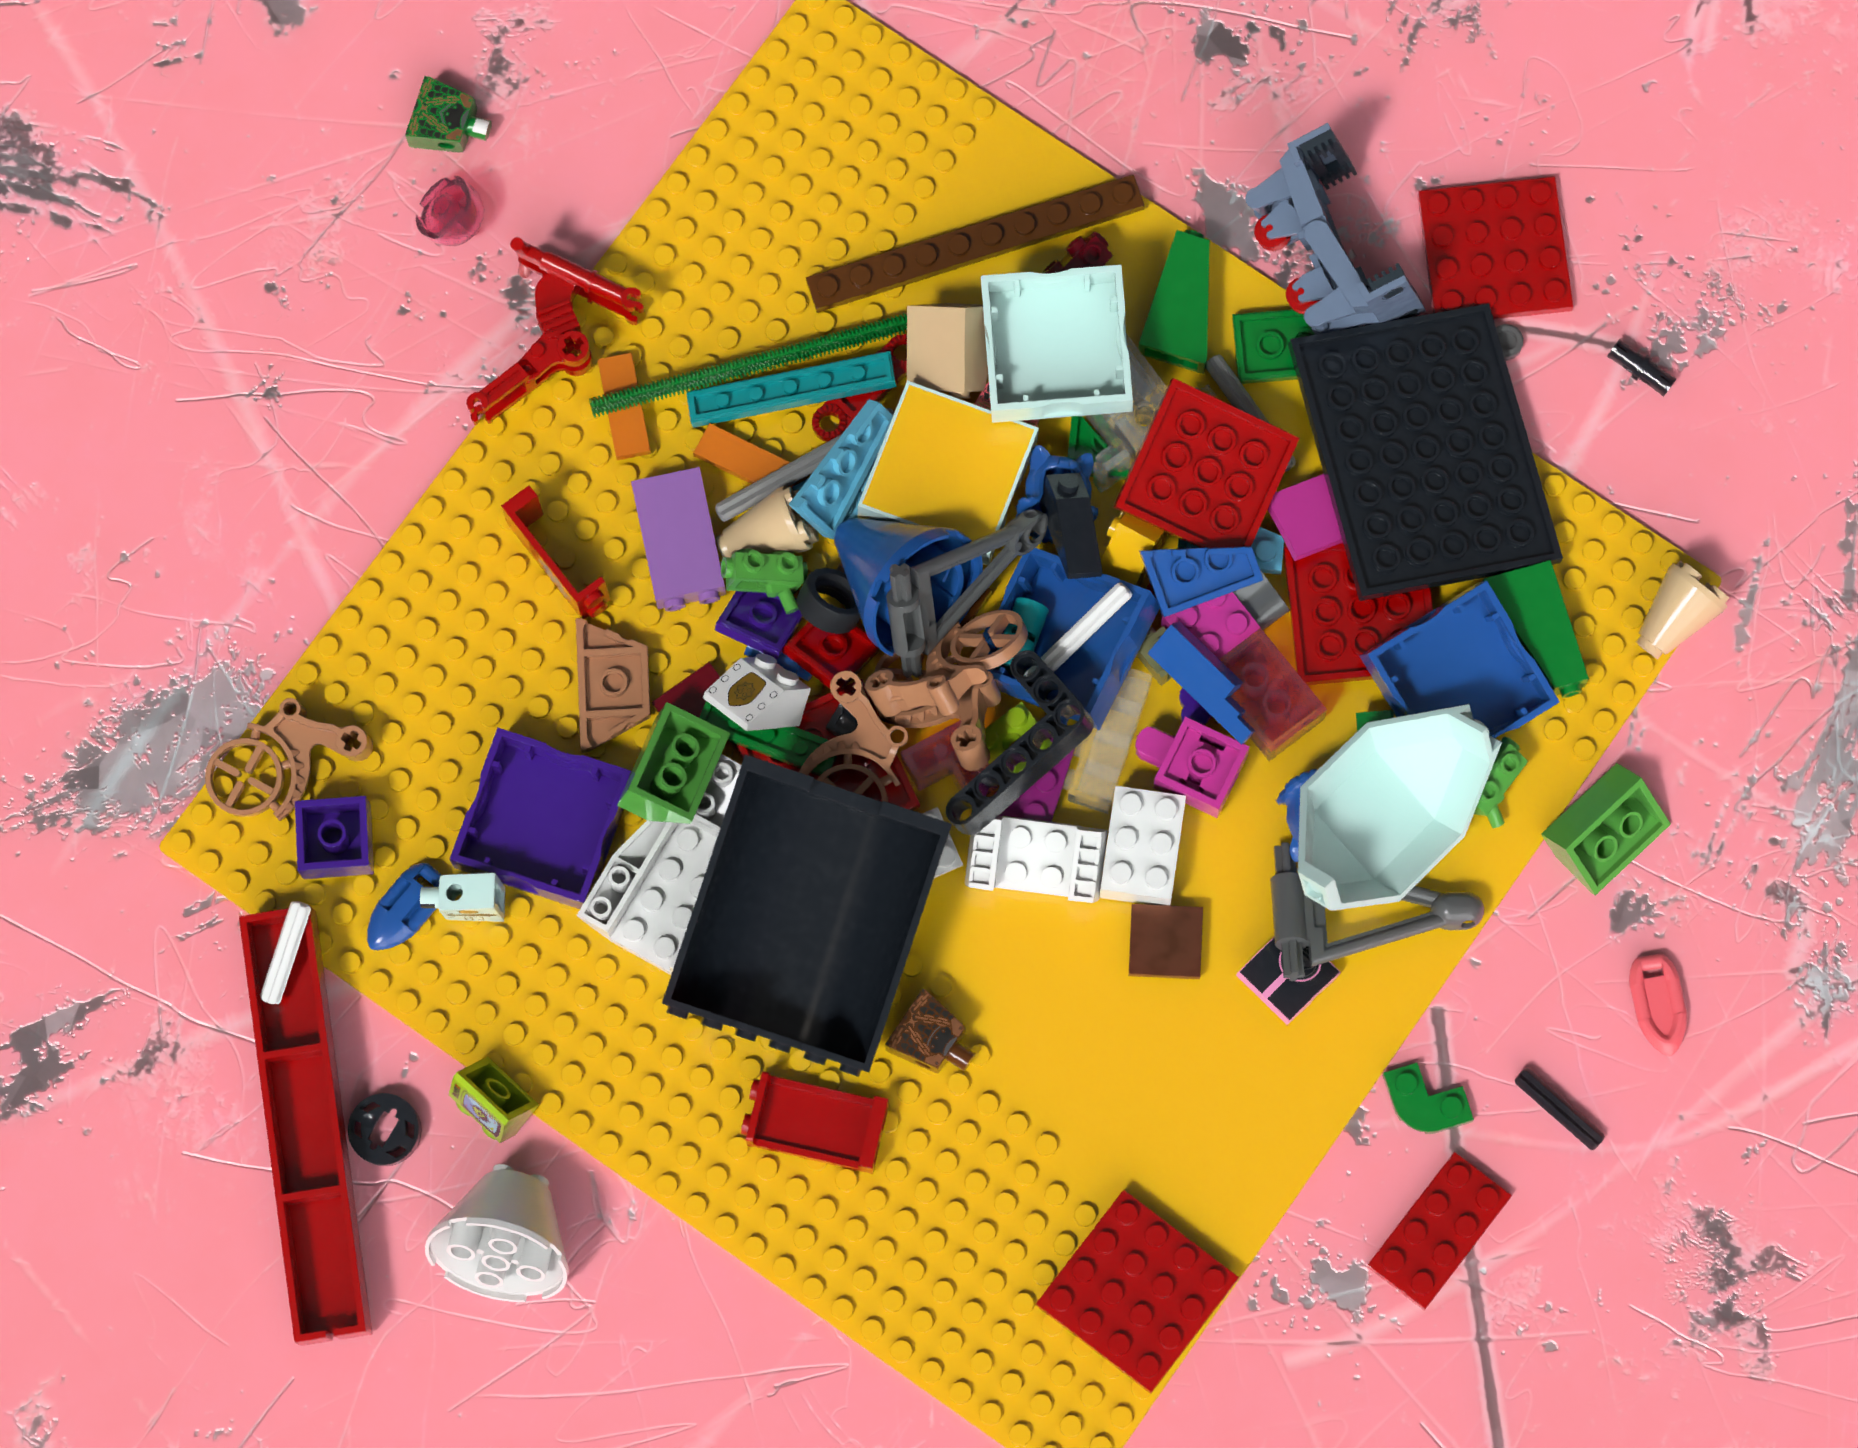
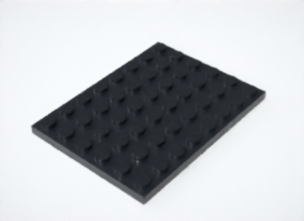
(1424, 451)

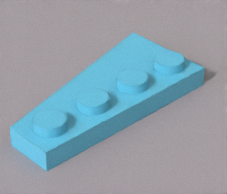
(837, 479)

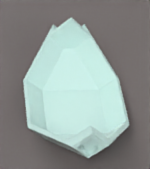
(1391, 806)

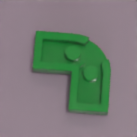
(1425, 1112)

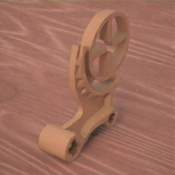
(947, 682)
(971, 735)
(297, 738)
(869, 740)

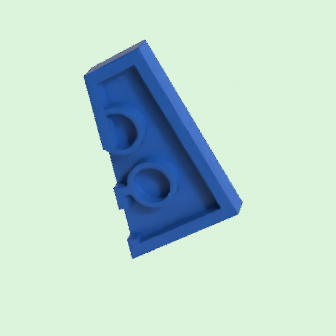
(1197, 575)

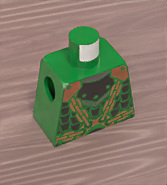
(444, 119)

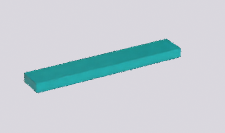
(791, 389)

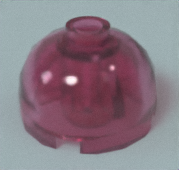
(451, 212)

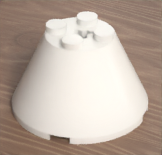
(502, 1239)

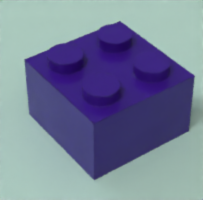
(334, 837)

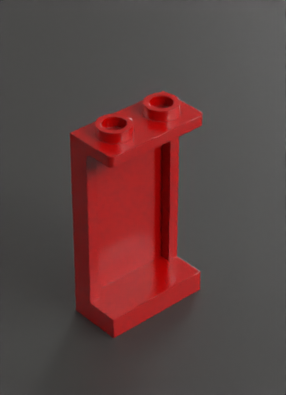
(815, 1123)

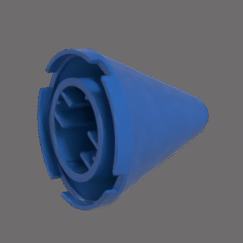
(873, 546)

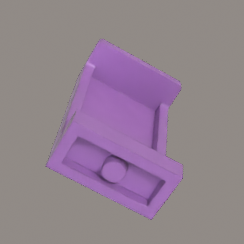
(678, 539)

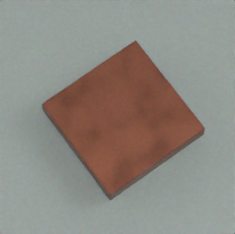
(1165, 941)

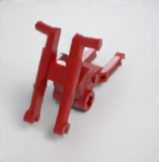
(558, 325)

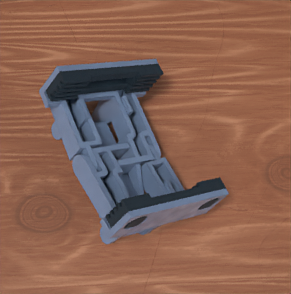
(1295, 208)

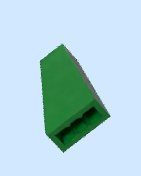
(1179, 312)
(1543, 624)

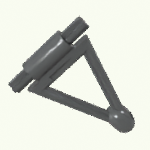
(911, 596)
(1302, 921)

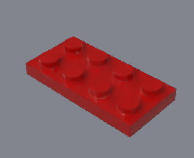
(1439, 1231)

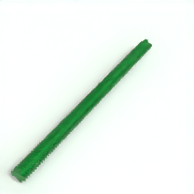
(748, 364)

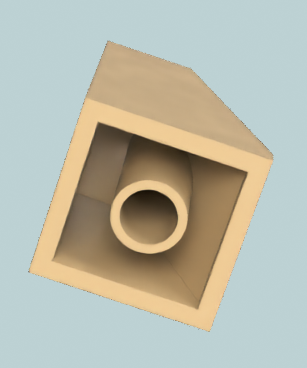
(947, 347)

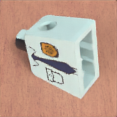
(480, 900)

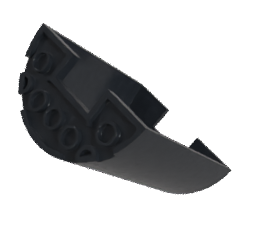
(806, 916)

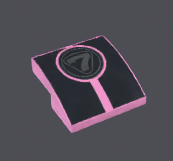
(1285, 997)

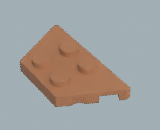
(610, 684)

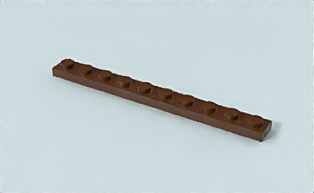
(975, 243)

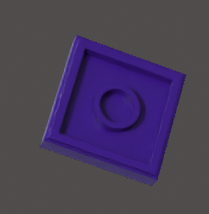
(758, 622)

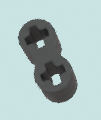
(1262, 602)

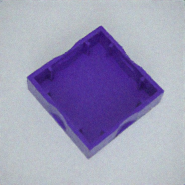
(541, 819)

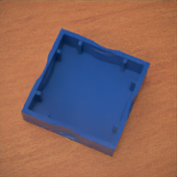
(1461, 658)
(1103, 661)

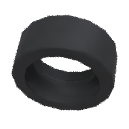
(820, 612)

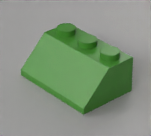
(673, 767)
(1606, 828)

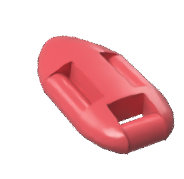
(1659, 1003)

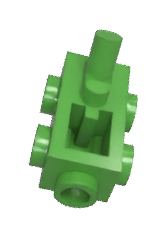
(771, 573)
(1503, 773)

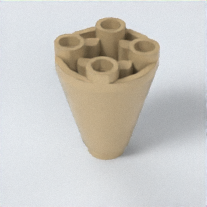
(769, 527)
(1679, 610)

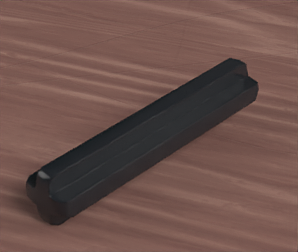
(1559, 1109)

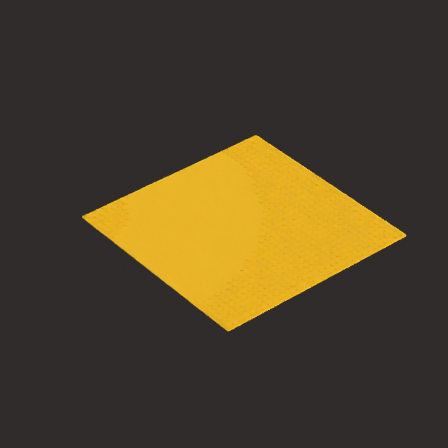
(1079, 1073)

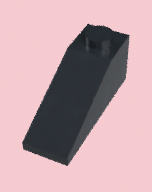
(1071, 524)

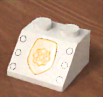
(759, 694)

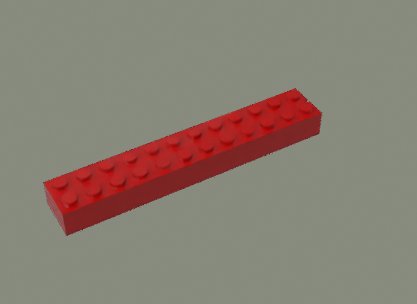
(306, 1137)

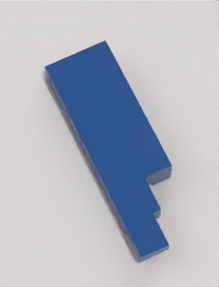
(1202, 677)

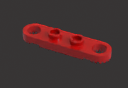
(847, 408)

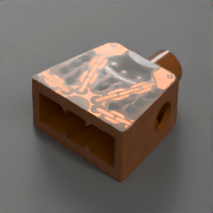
(930, 1036)

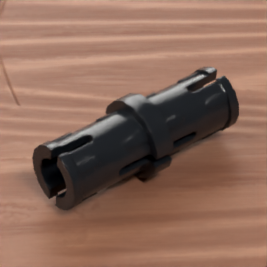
(1641, 367)

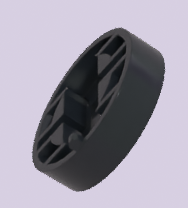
(397, 1138)

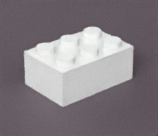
(1142, 846)

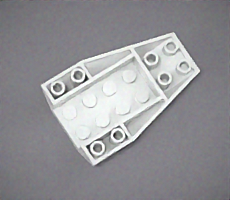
(656, 878)

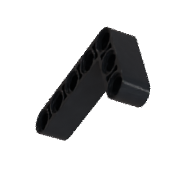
(1025, 749)

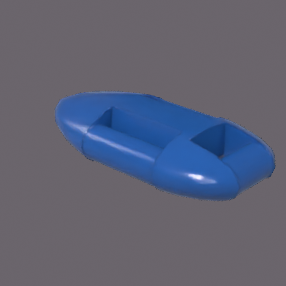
(399, 910)

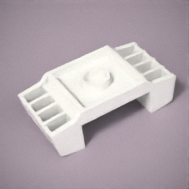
(1037, 858)

